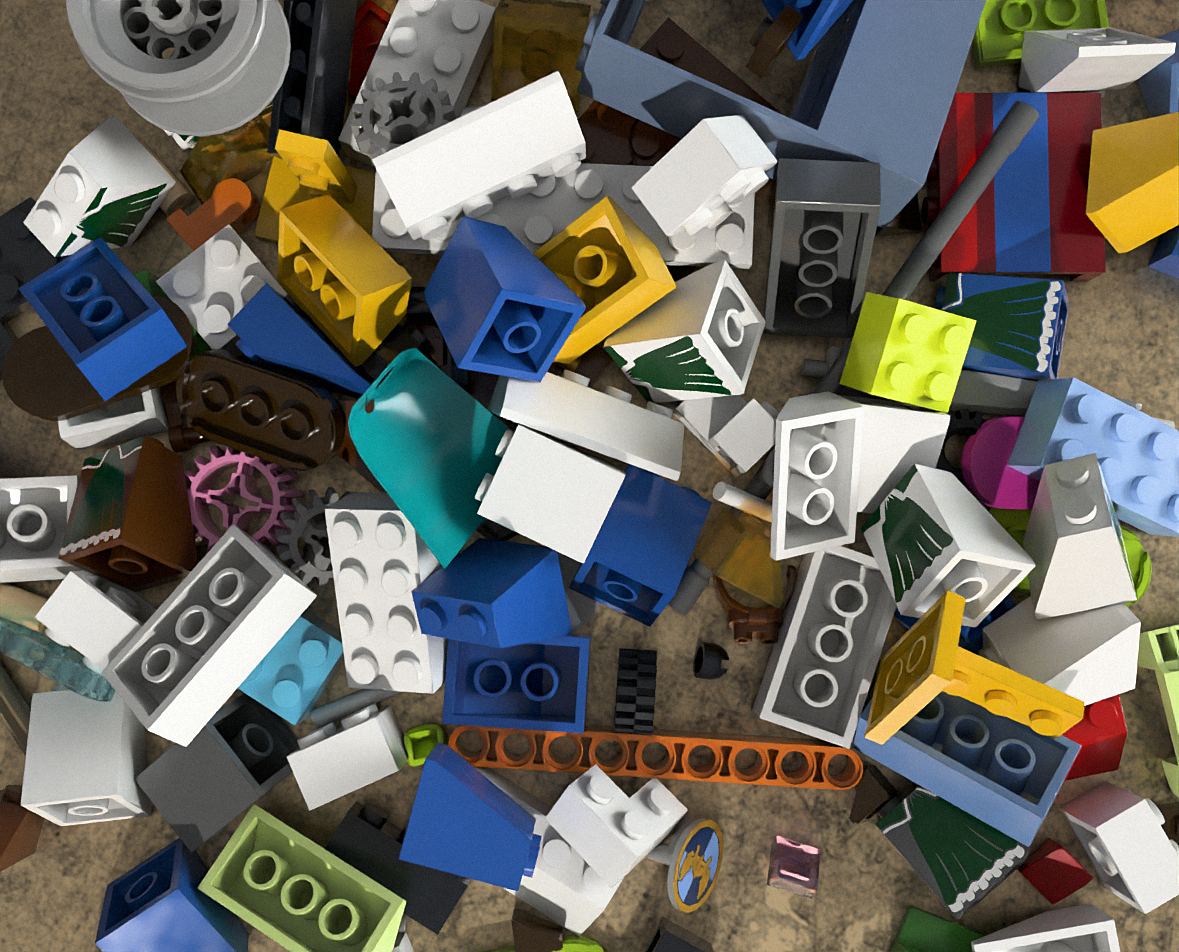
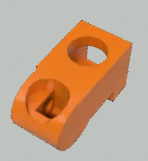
(230, 204)

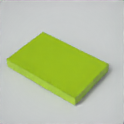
(1003, 24)

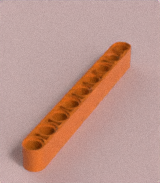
(675, 765)

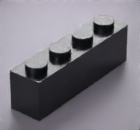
(317, 73)

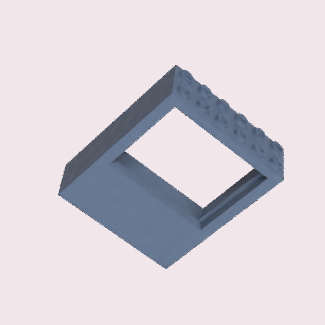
(868, 94)

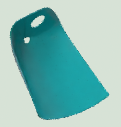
(428, 449)

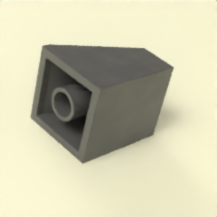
(220, 770)

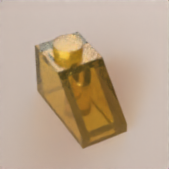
(227, 155)
(741, 555)

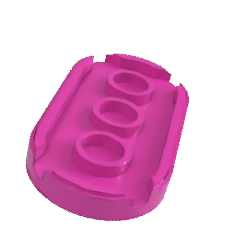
(986, 466)

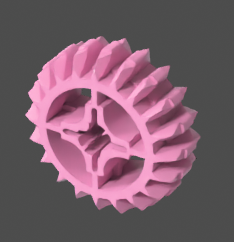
(242, 484)

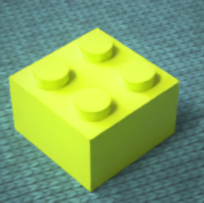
(907, 352)

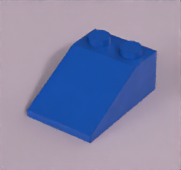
(103, 318)
(287, 338)
(519, 685)

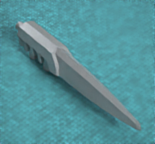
(973, 390)

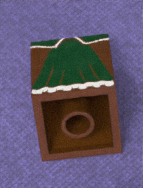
(132, 517)

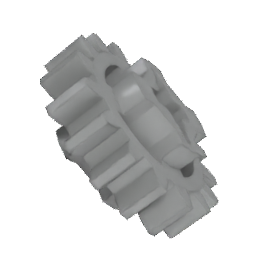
(401, 113)
(308, 523)

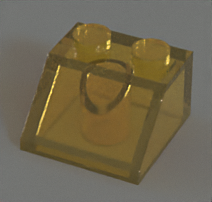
(536, 41)

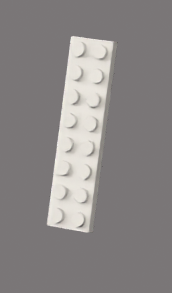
(563, 199)

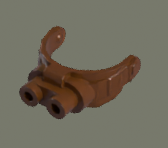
(754, 622)

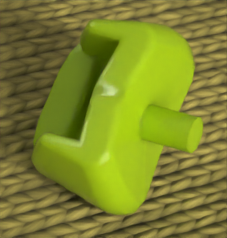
(421, 740)

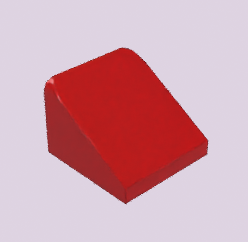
(1055, 872)

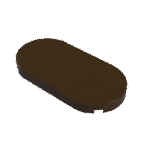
(51, 386)
(260, 409)

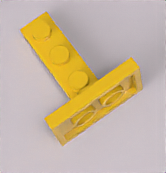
(309, 171)
(932, 662)

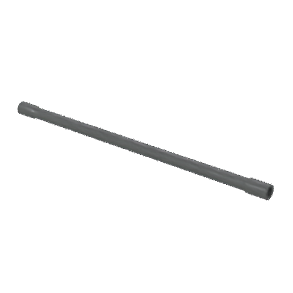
(1002, 143)

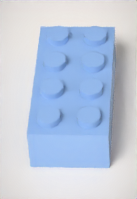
(1132, 449)

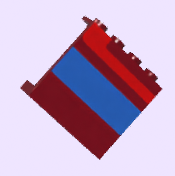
(1037, 201)

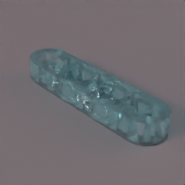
(53, 661)

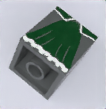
(949, 848)

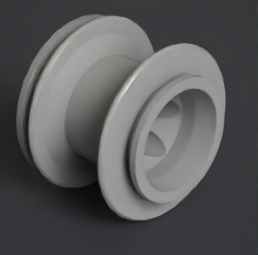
(193, 89)

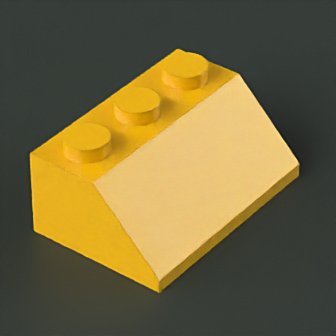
(609, 269)
(340, 276)

